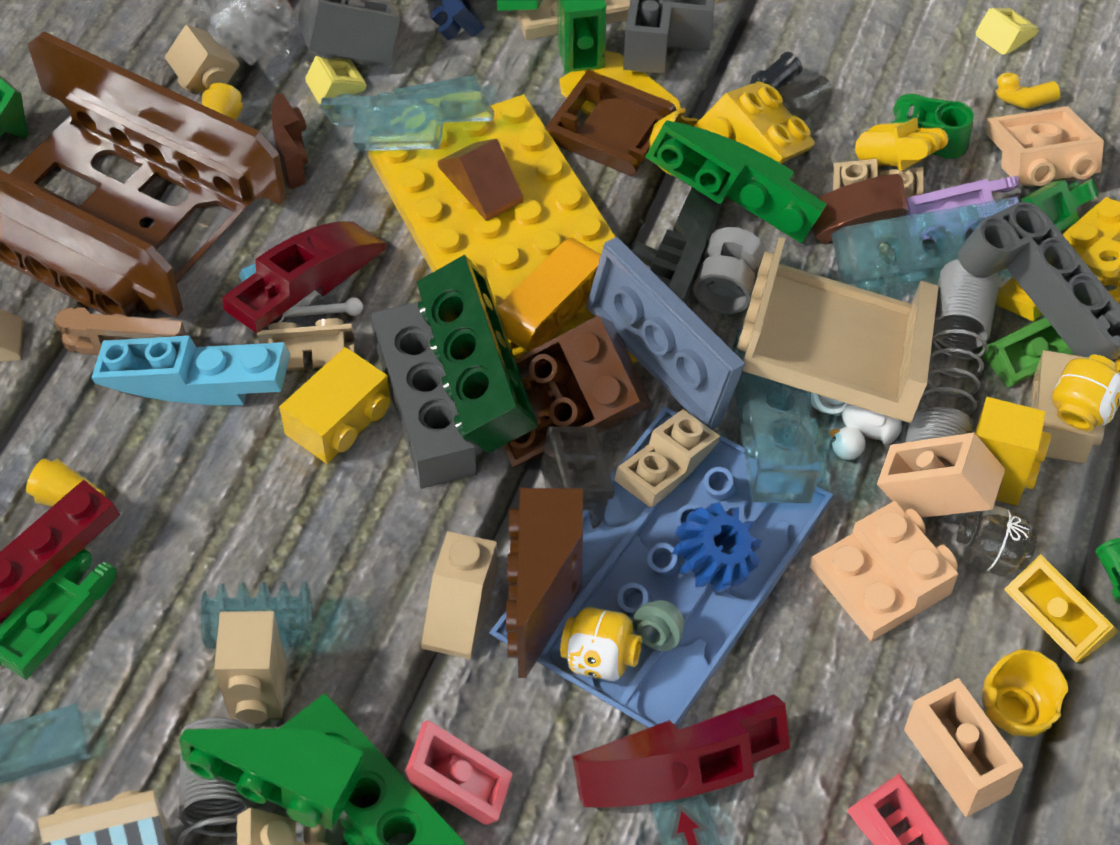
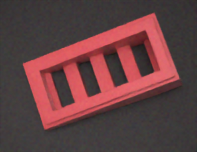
(907, 807)

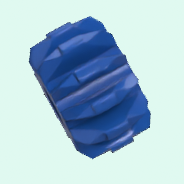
(711, 529)

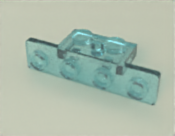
(404, 120)

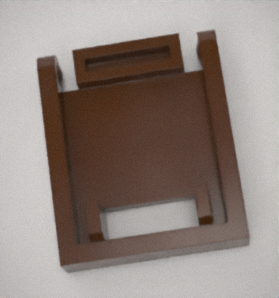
(616, 129)

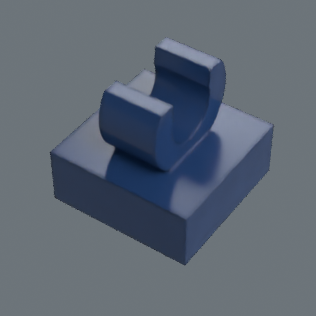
(455, 15)

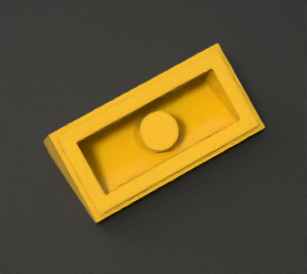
(1060, 609)

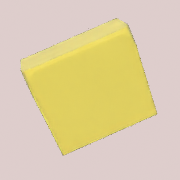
(1005, 30)
(334, 77)

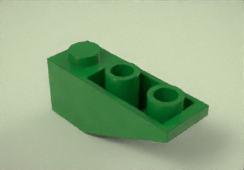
(287, 766)

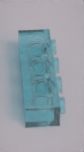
(859, 244)
(777, 438)

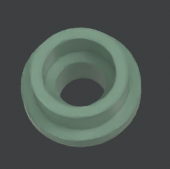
(659, 625)

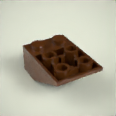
(578, 382)
(542, 568)

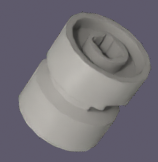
(729, 270)

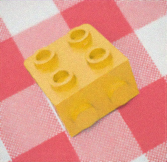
(760, 121)

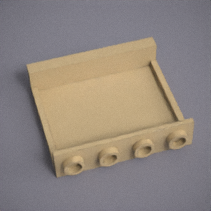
(839, 338)

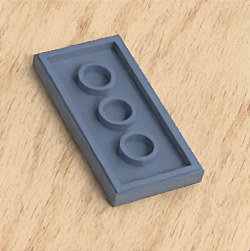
(665, 334)

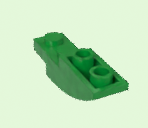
(735, 171)

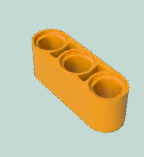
(550, 295)

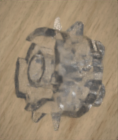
(250, 25)

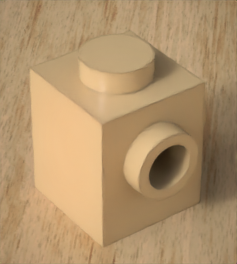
(200, 60)

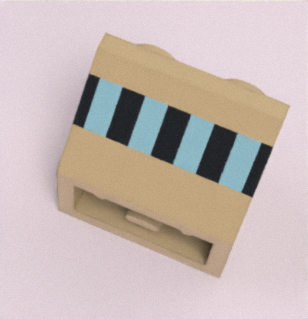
(125, 820)

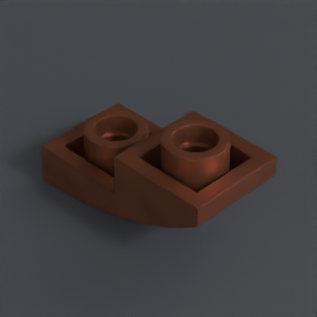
(288, 128)
(861, 203)

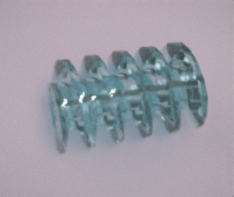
(291, 613)

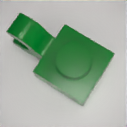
(1062, 199)

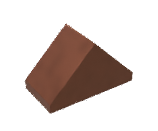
(483, 177)

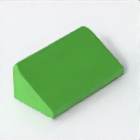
(1018, 352)

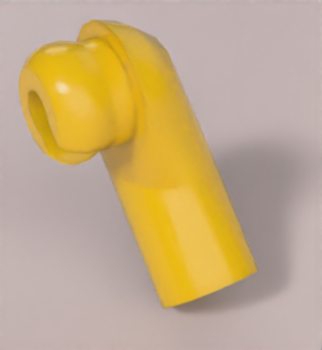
(1025, 97)

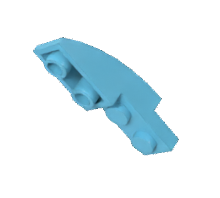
(184, 373)

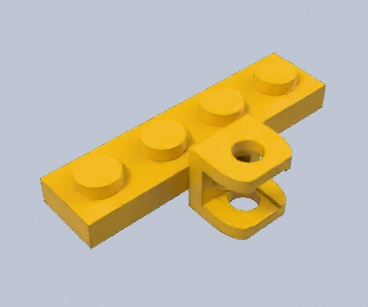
(1095, 241)

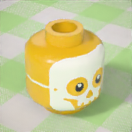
(1087, 392)
(600, 643)

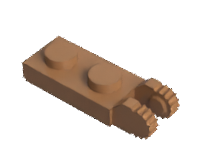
(87, 331)

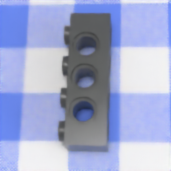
(412, 369)

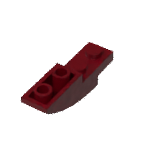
(298, 266)
(682, 763)

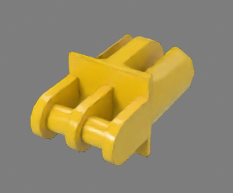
(899, 143)

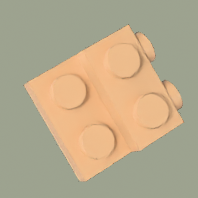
(1046, 146)
(886, 570)

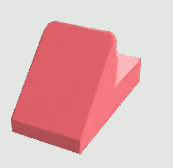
(457, 773)

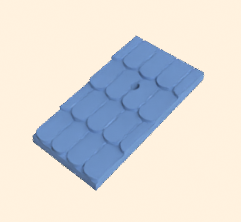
(633, 564)

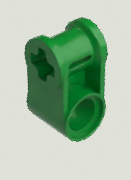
(951, 116)

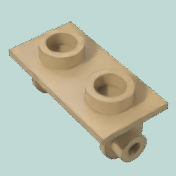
(322, 340)

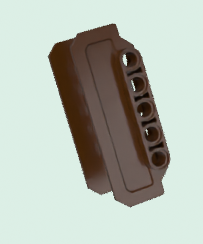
(98, 247)

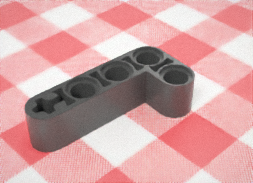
(1050, 274)

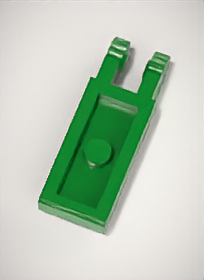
(51, 613)

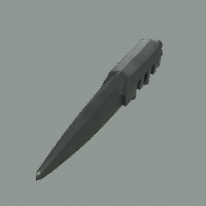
(684, 247)

